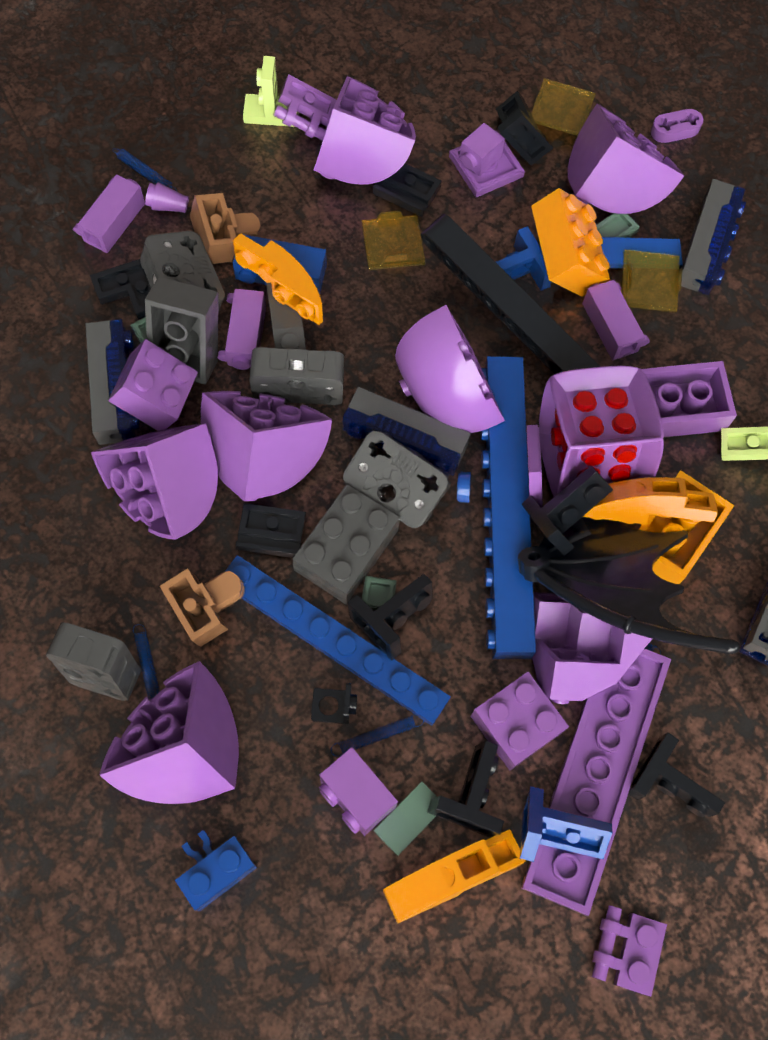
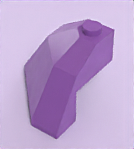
(577, 651)

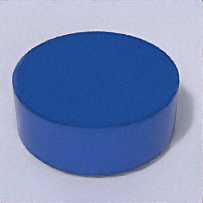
(464, 487)

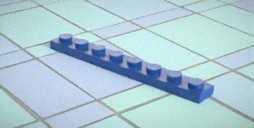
(340, 643)

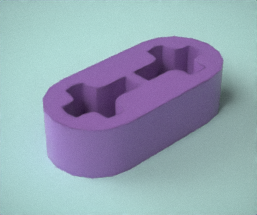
(677, 126)

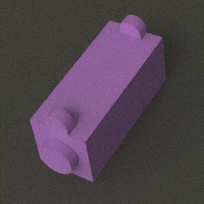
(111, 213)
(613, 320)
(244, 327)

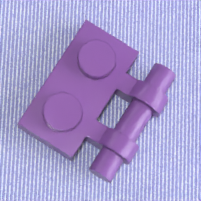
(307, 101)
(639, 951)

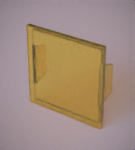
(562, 106)
(393, 241)
(651, 280)

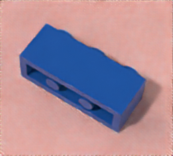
(311, 258)

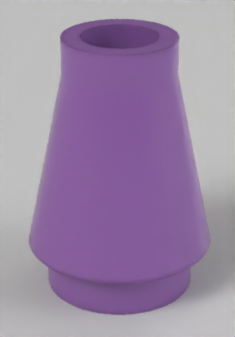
(165, 199)

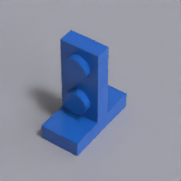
(526, 259)
(560, 830)

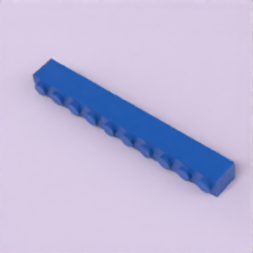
(508, 521)

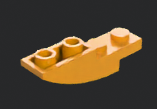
(288, 277)
(660, 496)
(453, 875)

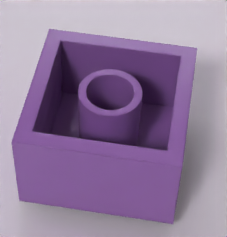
(153, 386)
(519, 720)
(357, 792)

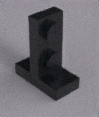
(521, 130)
(568, 507)
(391, 615)
(673, 781)
(473, 795)

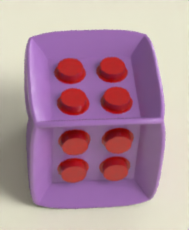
(600, 421)

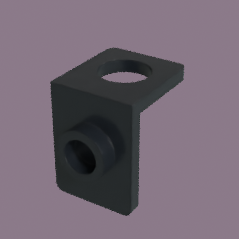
(346, 701)

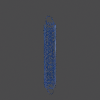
(145, 166)
(145, 662)
(358, 746)

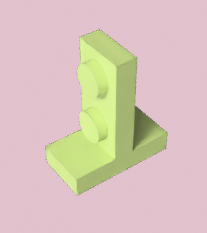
(260, 108)
(744, 443)

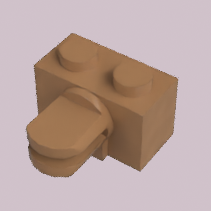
(219, 226)
(199, 603)

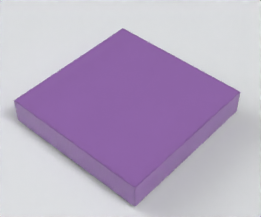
(501, 173)
(534, 463)

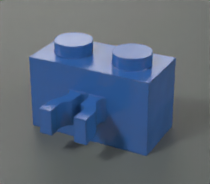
(215, 872)

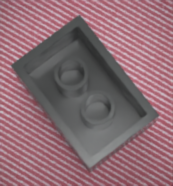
(184, 324)
(346, 544)

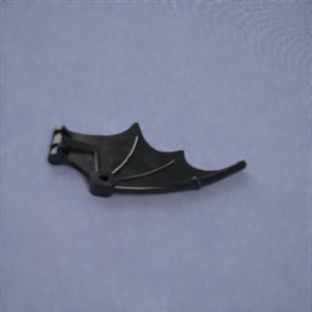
(614, 579)

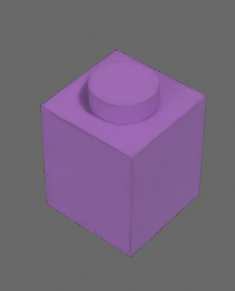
(481, 149)

